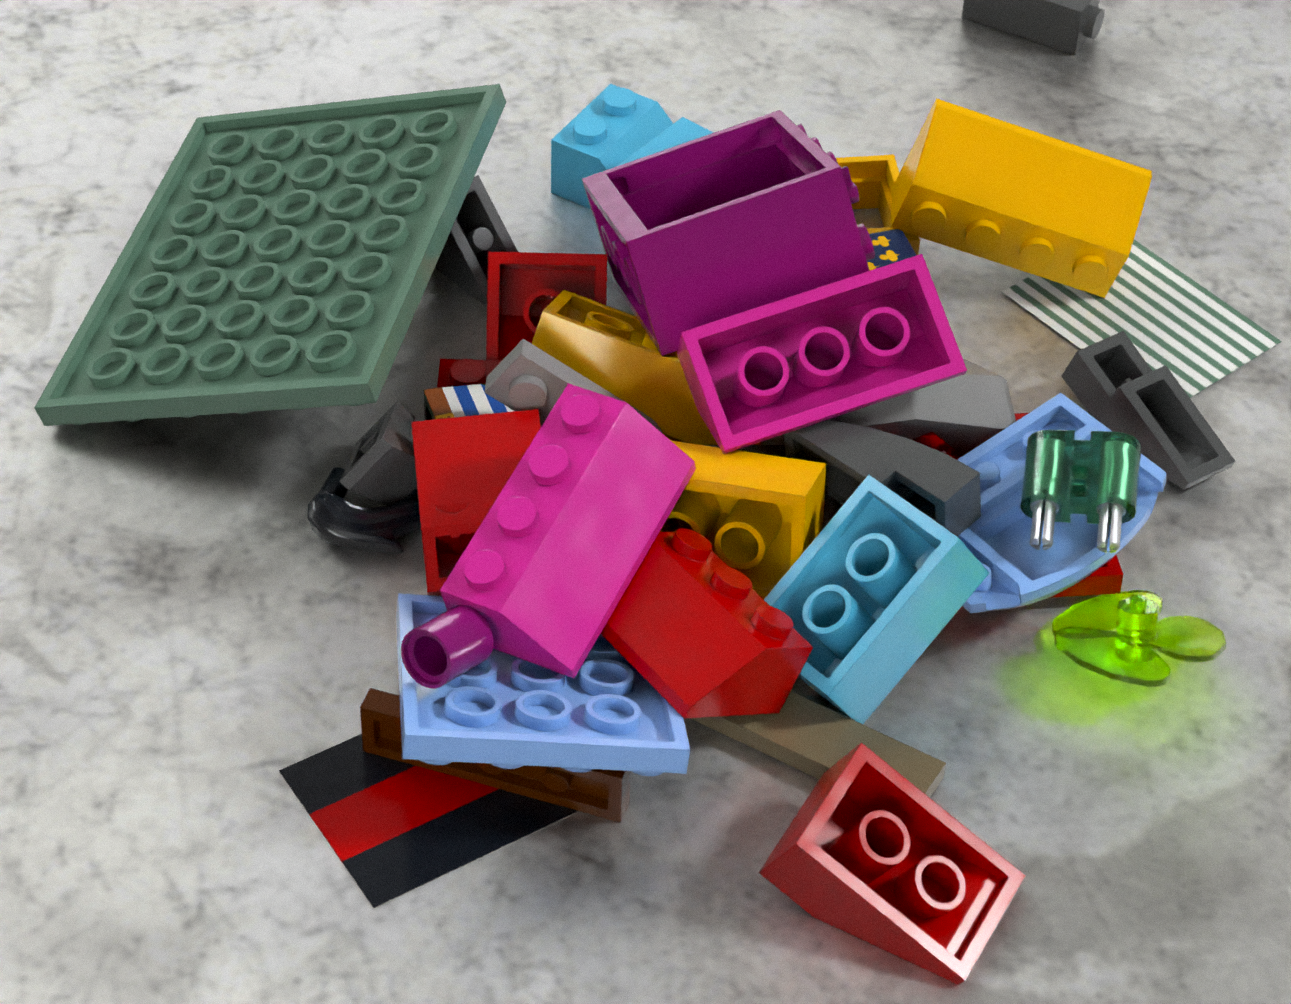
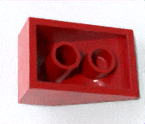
(893, 868)

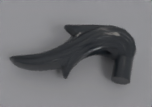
(357, 526)

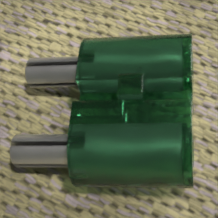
(1080, 478)

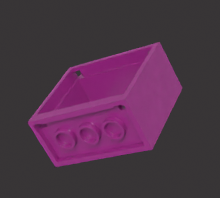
(726, 225)

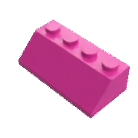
(819, 354)
(570, 530)

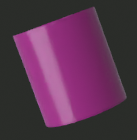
(447, 646)

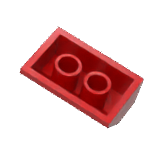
(705, 633)

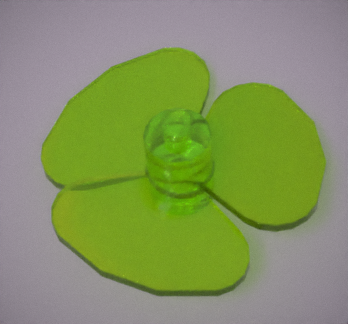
(1122, 632)

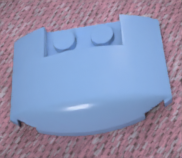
(1003, 532)

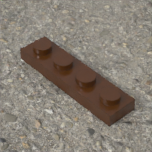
(592, 792)

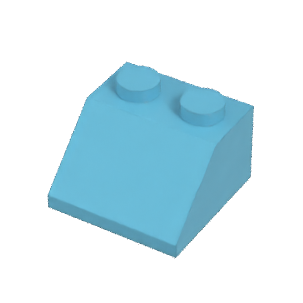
(602, 138)

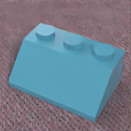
(873, 596)

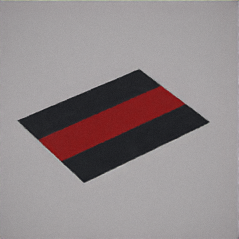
(406, 822)

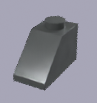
(473, 235)

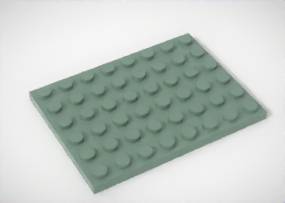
(277, 260)

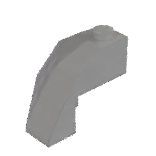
(958, 410)

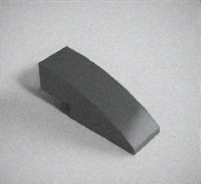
(1148, 405)
(915, 472)

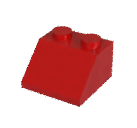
(526, 284)

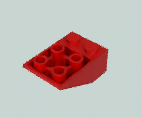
(459, 477)

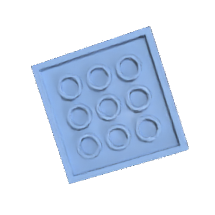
(533, 716)

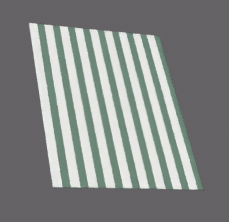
(1161, 313)

